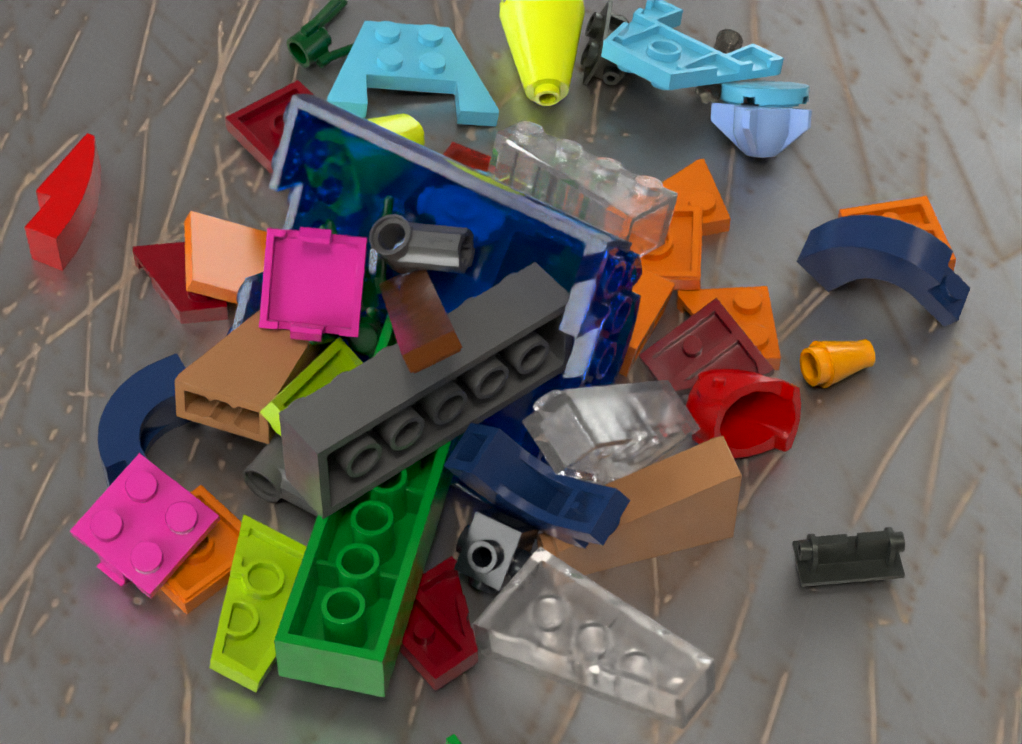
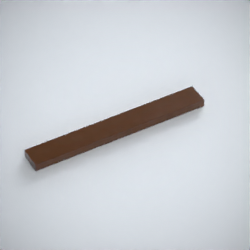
(419, 320)

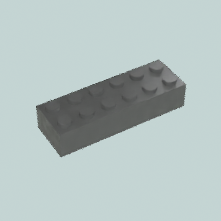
(386, 418)

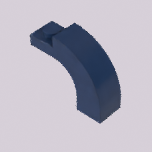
(889, 252)
(139, 415)
(532, 491)

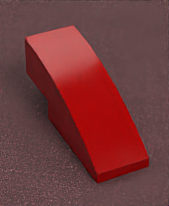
(66, 206)

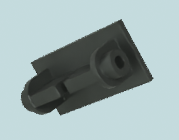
(598, 29)
(850, 558)

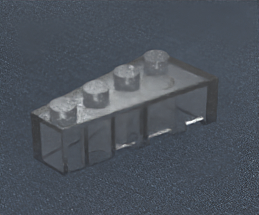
(583, 184)
(609, 428)
(594, 642)

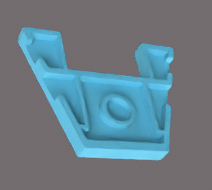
(412, 60)
(677, 61)

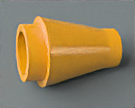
(832, 361)

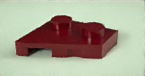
(168, 274)
(703, 343)
(439, 629)

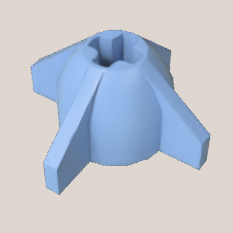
(760, 129)

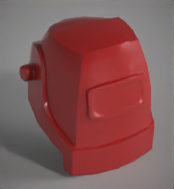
(746, 409)

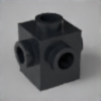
(494, 549)

